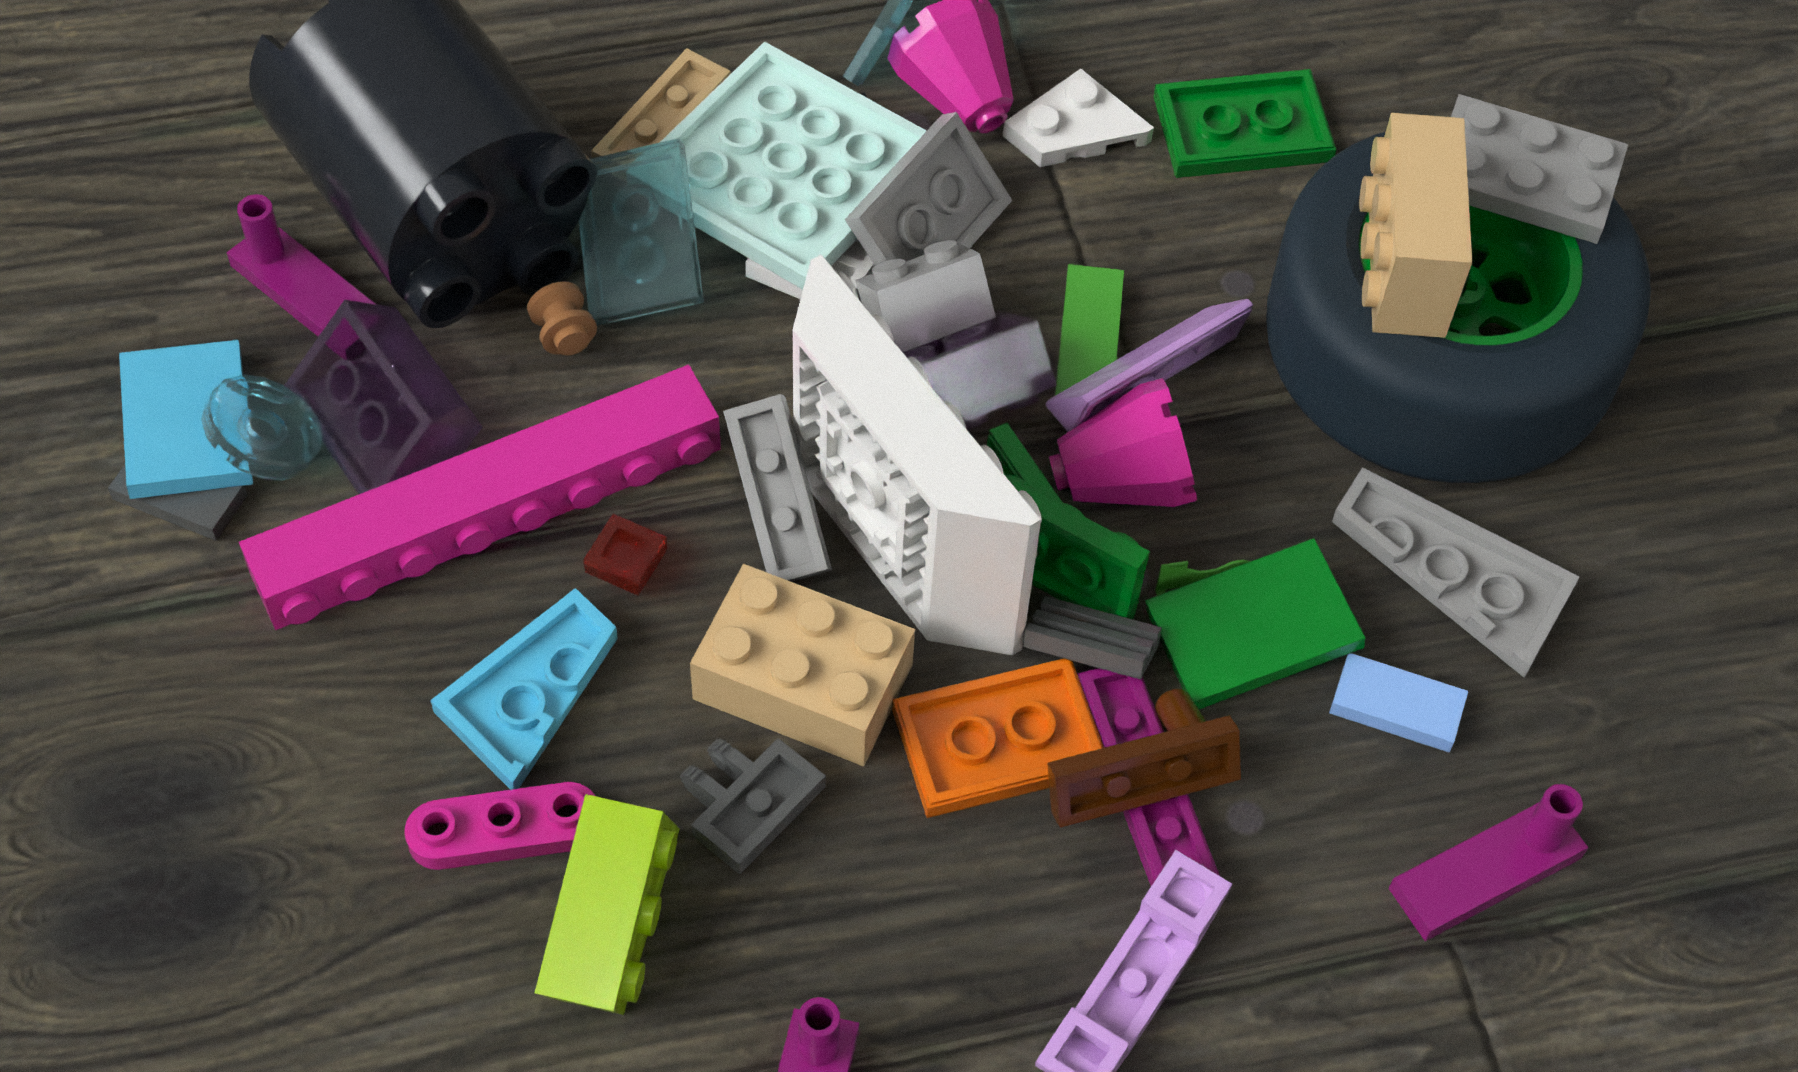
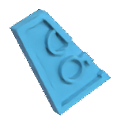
(527, 687)

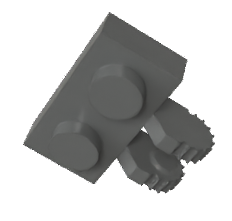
(757, 803)

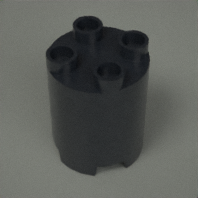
(427, 150)

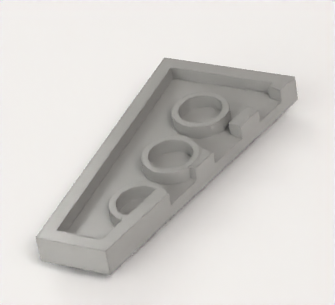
(1467, 572)

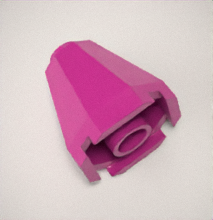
(957, 62)
(1127, 453)

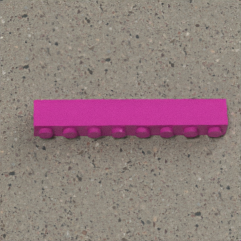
(481, 497)

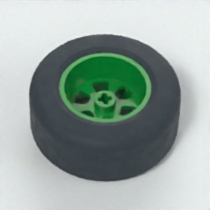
(1467, 400)

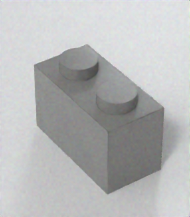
(929, 294)

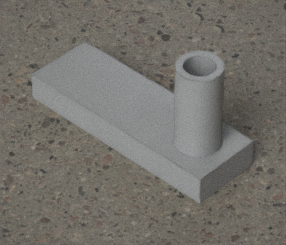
(777, 489)

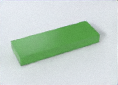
(1088, 323)

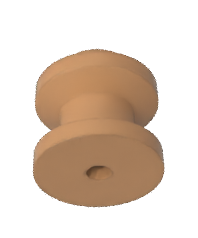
(564, 324)

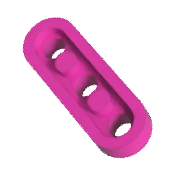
(475, 840)

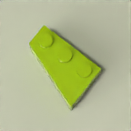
(607, 905)

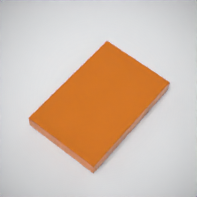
(994, 734)

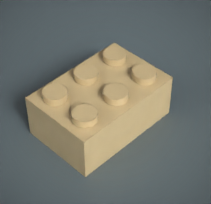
(1416, 225)
(802, 664)

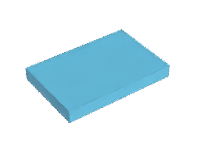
(163, 414)

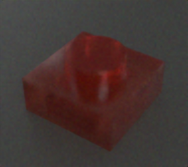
(625, 554)

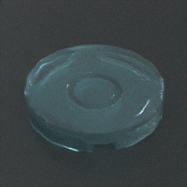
(262, 427)

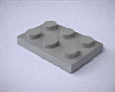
(1539, 169)
(930, 196)

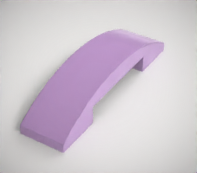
(1138, 971)

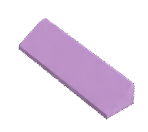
(1151, 361)

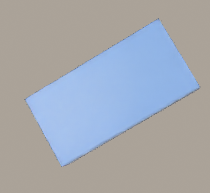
(1399, 702)

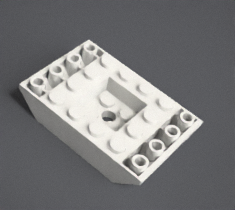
(908, 475)

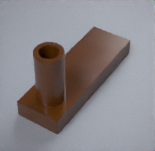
(1149, 769)

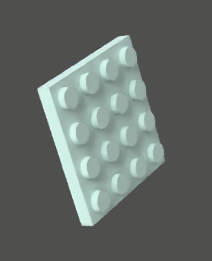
(786, 160)

